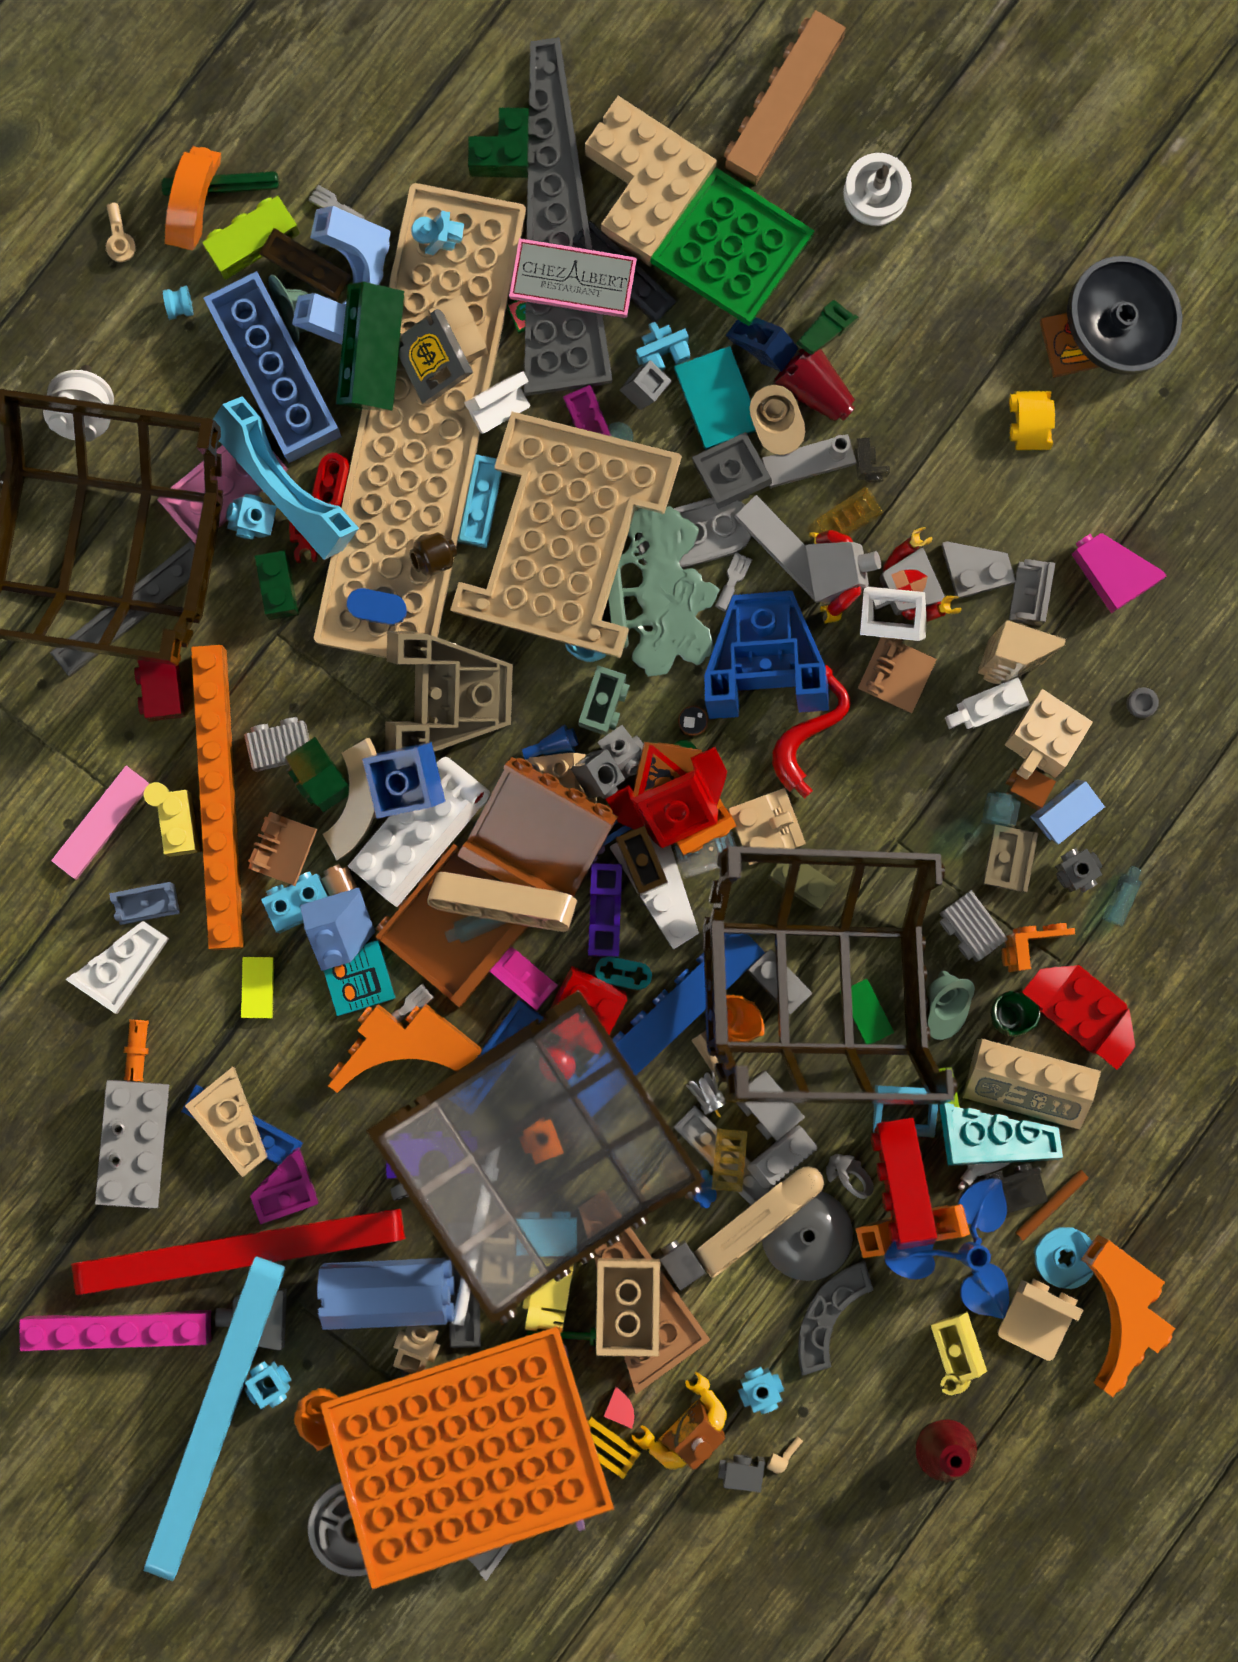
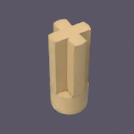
(700, 1043)

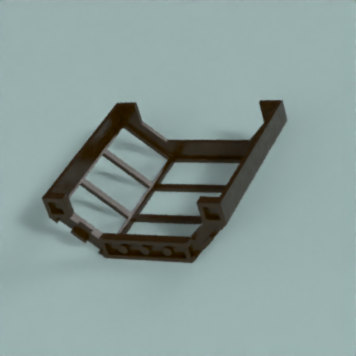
(12, 484)
(930, 873)

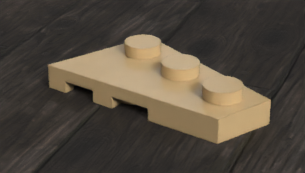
(229, 1122)

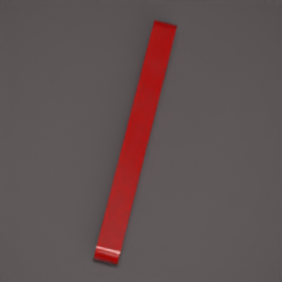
(238, 1251)

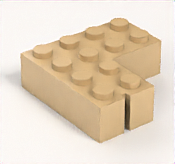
(660, 174)

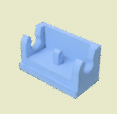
(1068, 811)

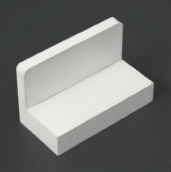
(497, 402)

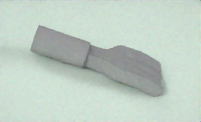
(325, 198)
(736, 573)
(416, 998)

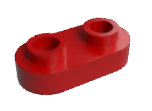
(331, 484)

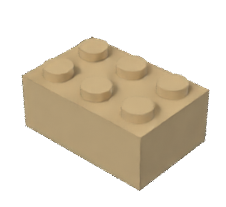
(628, 1307)

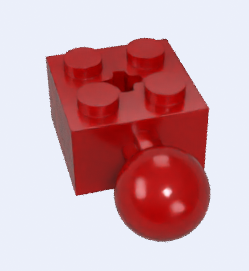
(603, 997)

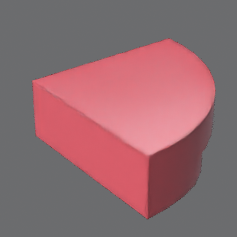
(620, 1409)

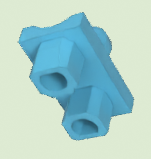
(439, 232)
(675, 344)

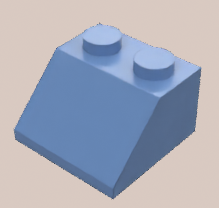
(337, 927)

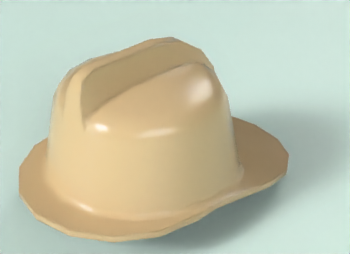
(777, 419)

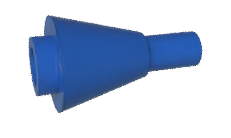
(558, 742)

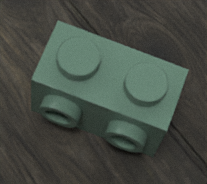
(602, 700)

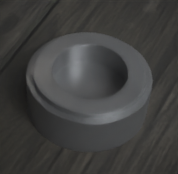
(1142, 702)

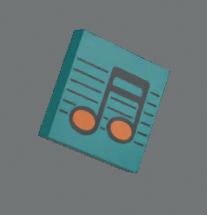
(361, 981)

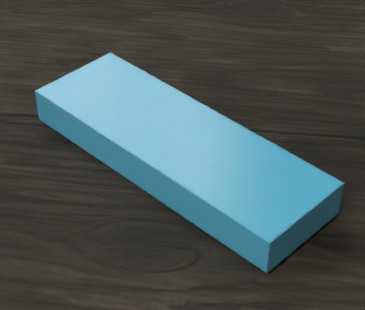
(480, 502)

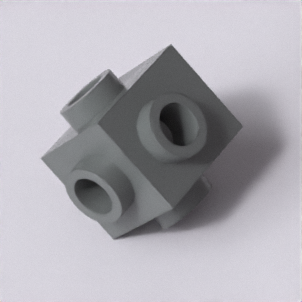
(1068, 873)

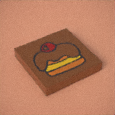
(1061, 348)

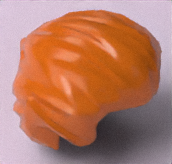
(743, 1019)
(310, 1418)

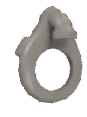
(844, 1165)

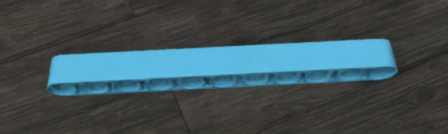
(214, 1418)

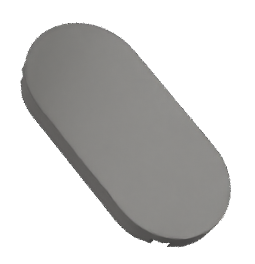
(717, 535)

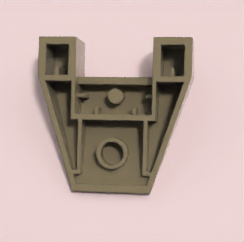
(455, 692)

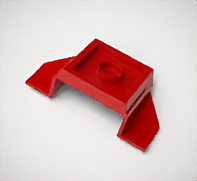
(678, 806)
(1084, 1011)

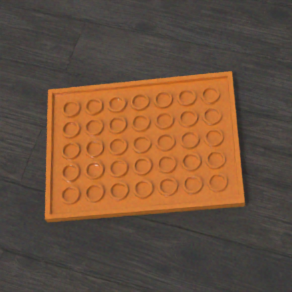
(466, 1457)

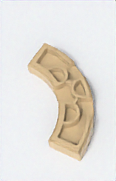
(359, 809)

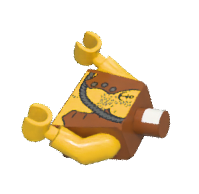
(693, 1435)

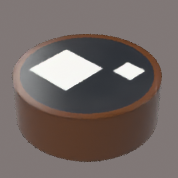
(693, 721)

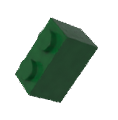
(276, 585)

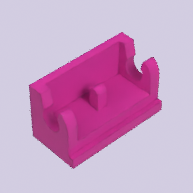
(523, 978)

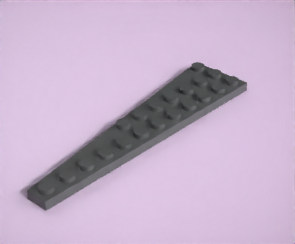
(561, 344)

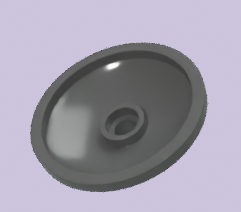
(824, 1253)

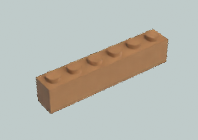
(784, 98)

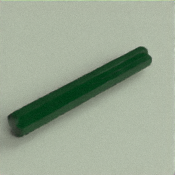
(234, 182)

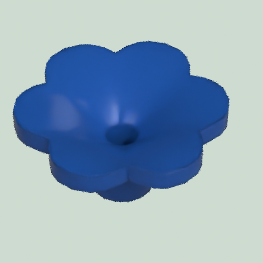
(707, 1195)

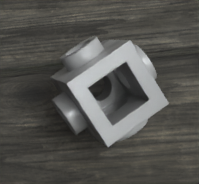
(624, 750)

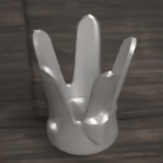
(709, 1096)

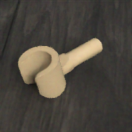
(778, 1464)

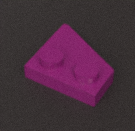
(284, 1189)

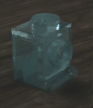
(1001, 809)

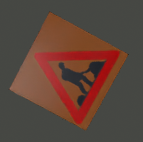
(661, 764)

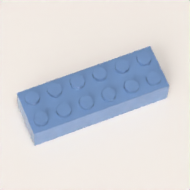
(272, 367)

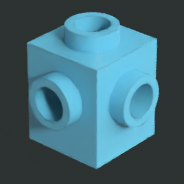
(250, 517)
(759, 1378)
(263, 1395)

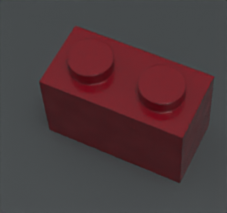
(160, 691)

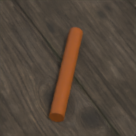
(1052, 1205)

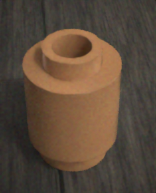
(338, 880)

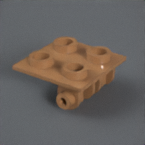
(897, 673)
(282, 848)

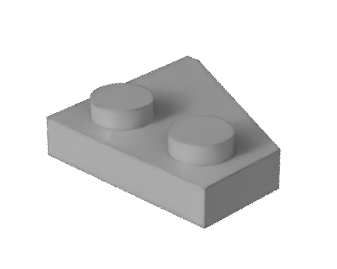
(976, 569)

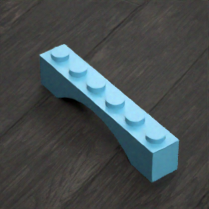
(244, 437)

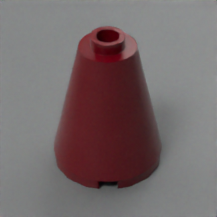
(817, 385)
(946, 1450)

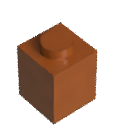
(1031, 791)

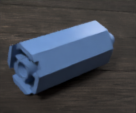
(386, 1293)

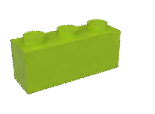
(241, 241)

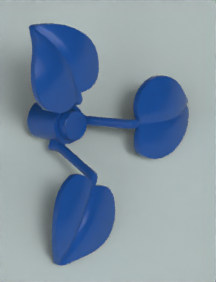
(985, 1290)

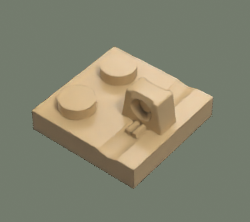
(767, 822)

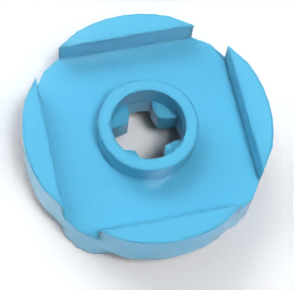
(1048, 1252)

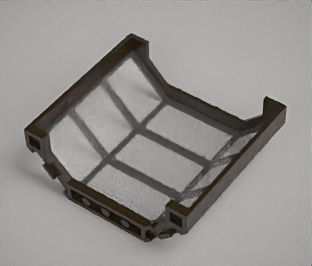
(535, 1156)

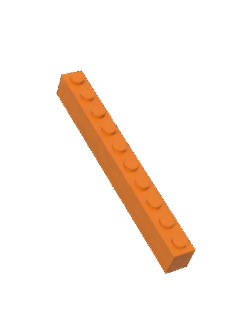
(217, 797)

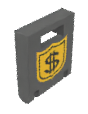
(427, 351)

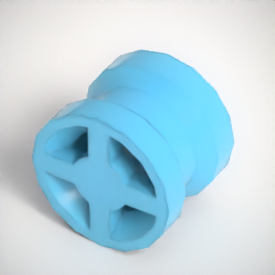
(178, 302)

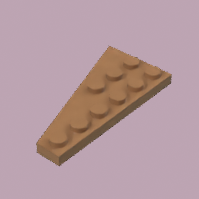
(678, 1328)

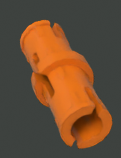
(136, 1050)

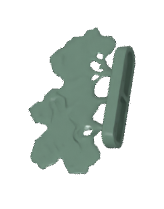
(667, 593)

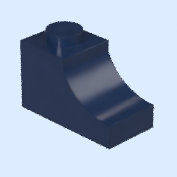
(764, 341)

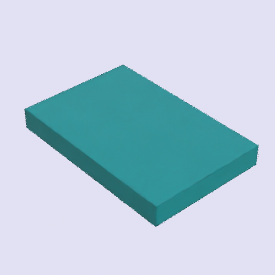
(716, 397)

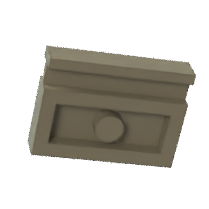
(1010, 858)

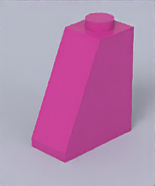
(1115, 570)

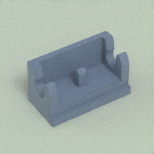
(145, 903)

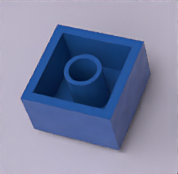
(404, 780)

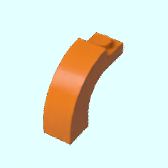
(188, 197)
(948, 1220)

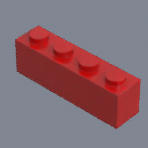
(904, 1183)

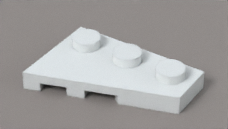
(121, 967)

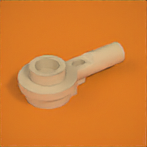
(120, 245)

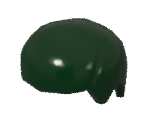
(1014, 1014)

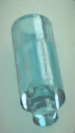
(1123, 897)
(471, 927)

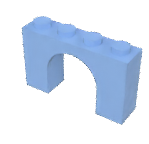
(364, 248)

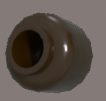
(432, 554)

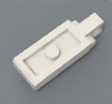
(989, 705)

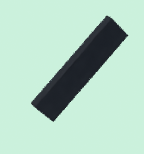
(646, 292)

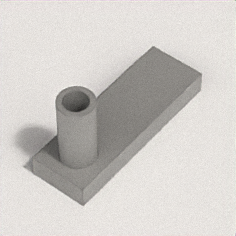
(810, 460)

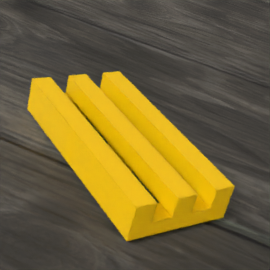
(628, 1463)

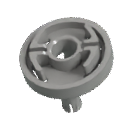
(343, 1553)

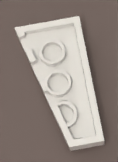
(669, 903)

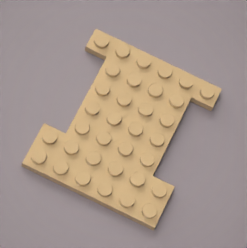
(567, 530)

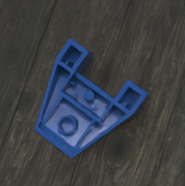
(764, 647)

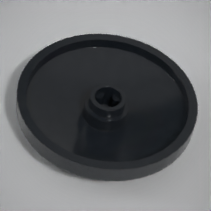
(1124, 315)

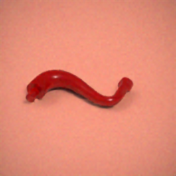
(786, 747)

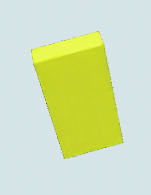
(257, 987)

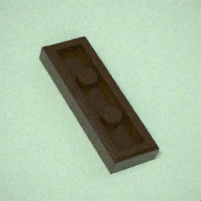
(305, 264)

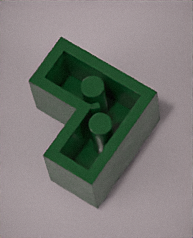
(505, 154)
(316, 775)

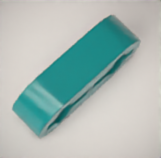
(625, 965)

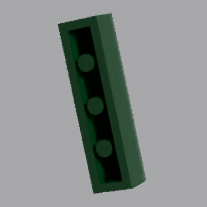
(370, 347)

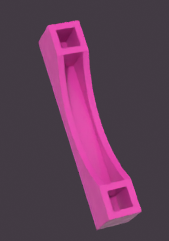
(115, 1331)

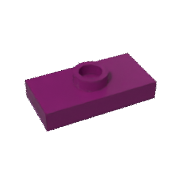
(586, 411)

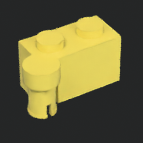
(175, 819)
(548, 1304)
(958, 1353)

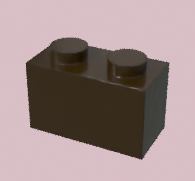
(641, 861)

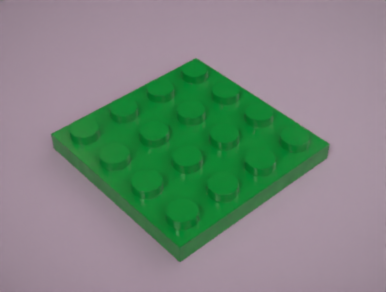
(732, 246)

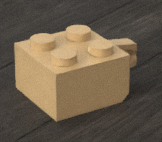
(1047, 735)

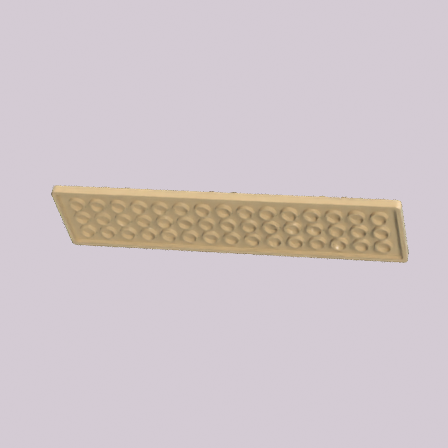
(418, 460)

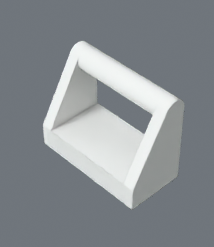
(893, 630)

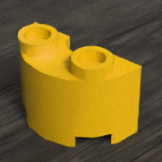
(1033, 420)

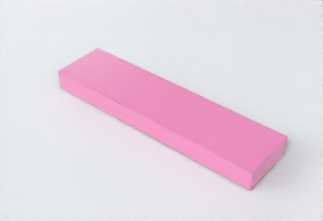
(100, 823)

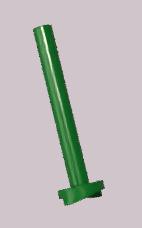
(574, 1335)

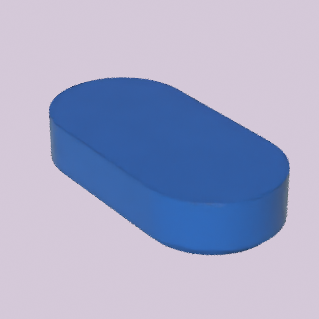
(376, 606)

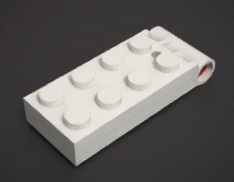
(414, 840)

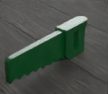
(831, 322)

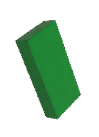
(868, 1013)

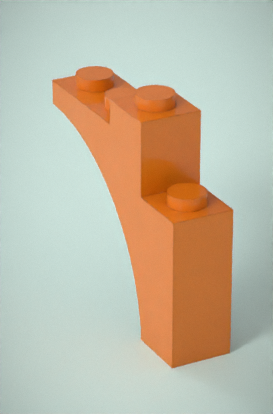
(388, 1039)
(1133, 1325)

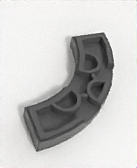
(823, 1313)

